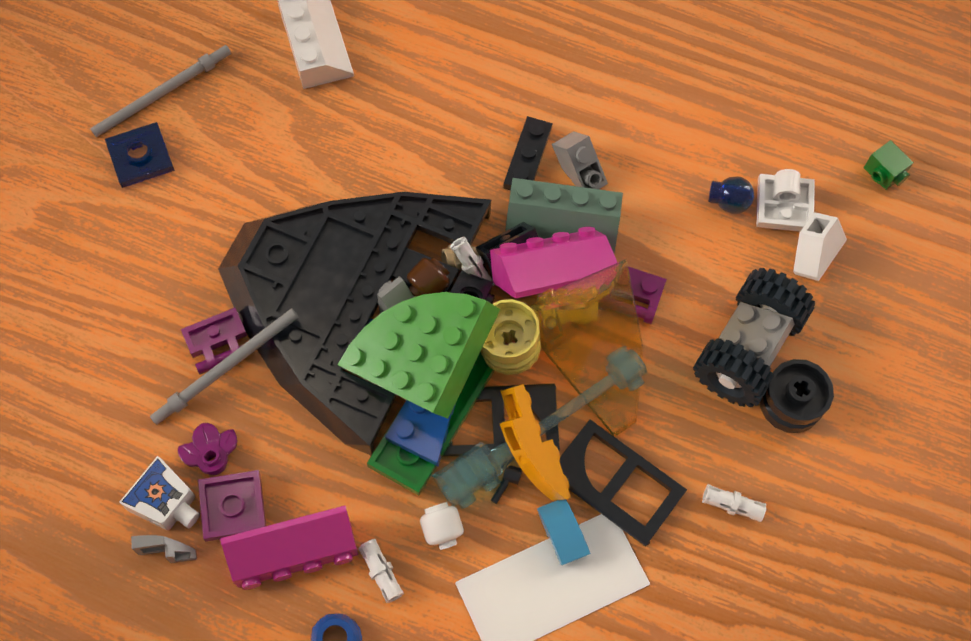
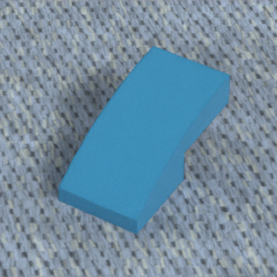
(563, 531)

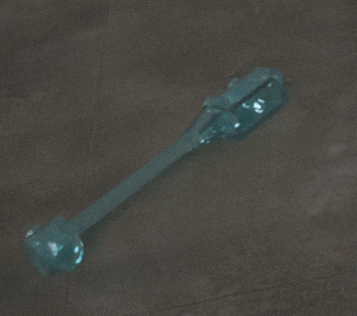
(482, 466)

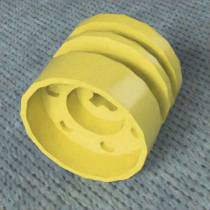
(517, 323)

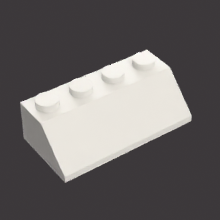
(315, 41)

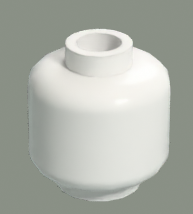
(441, 525)

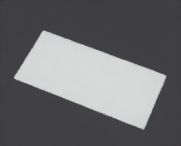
(537, 595)

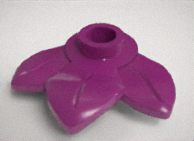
(207, 445)

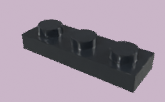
(528, 151)

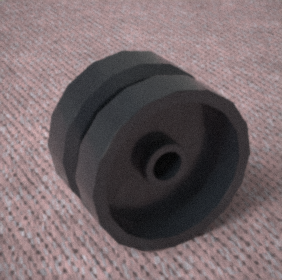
(797, 396)

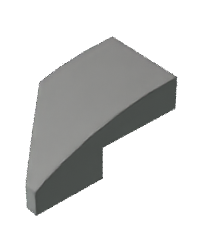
(174, 550)

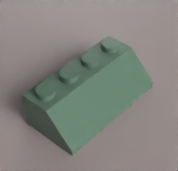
(563, 208)

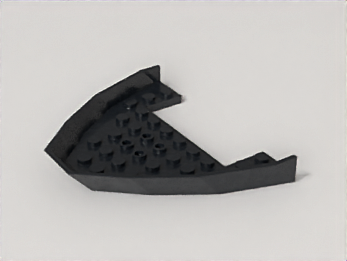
(329, 270)

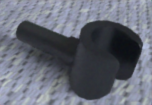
(511, 474)

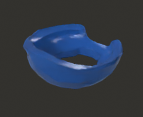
(350, 626)

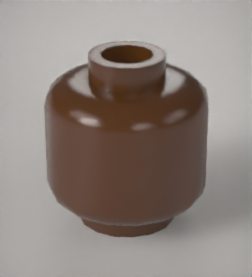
(428, 277)

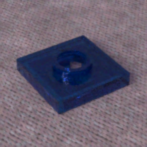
(135, 170)

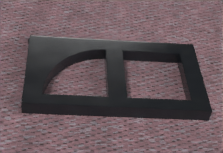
(543, 404)
(573, 467)

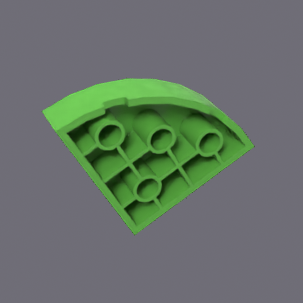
(423, 348)

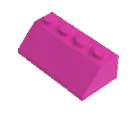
(550, 262)
(290, 547)

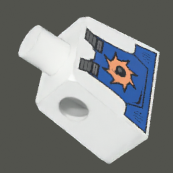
(161, 497)

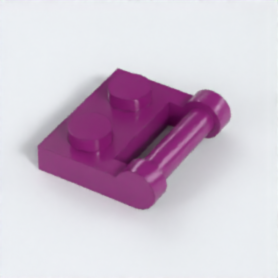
(647, 290)

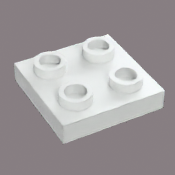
(784, 200)

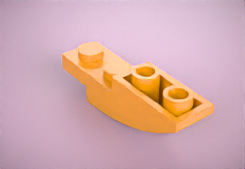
(535, 457)

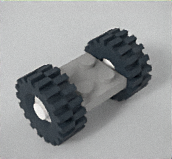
(742, 355)

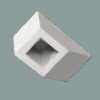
(818, 245)

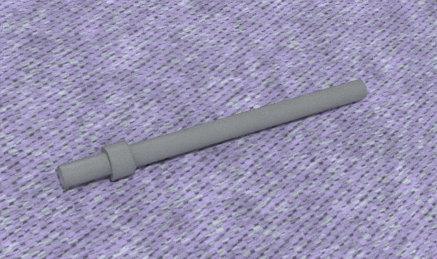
(204, 63)
(179, 401)

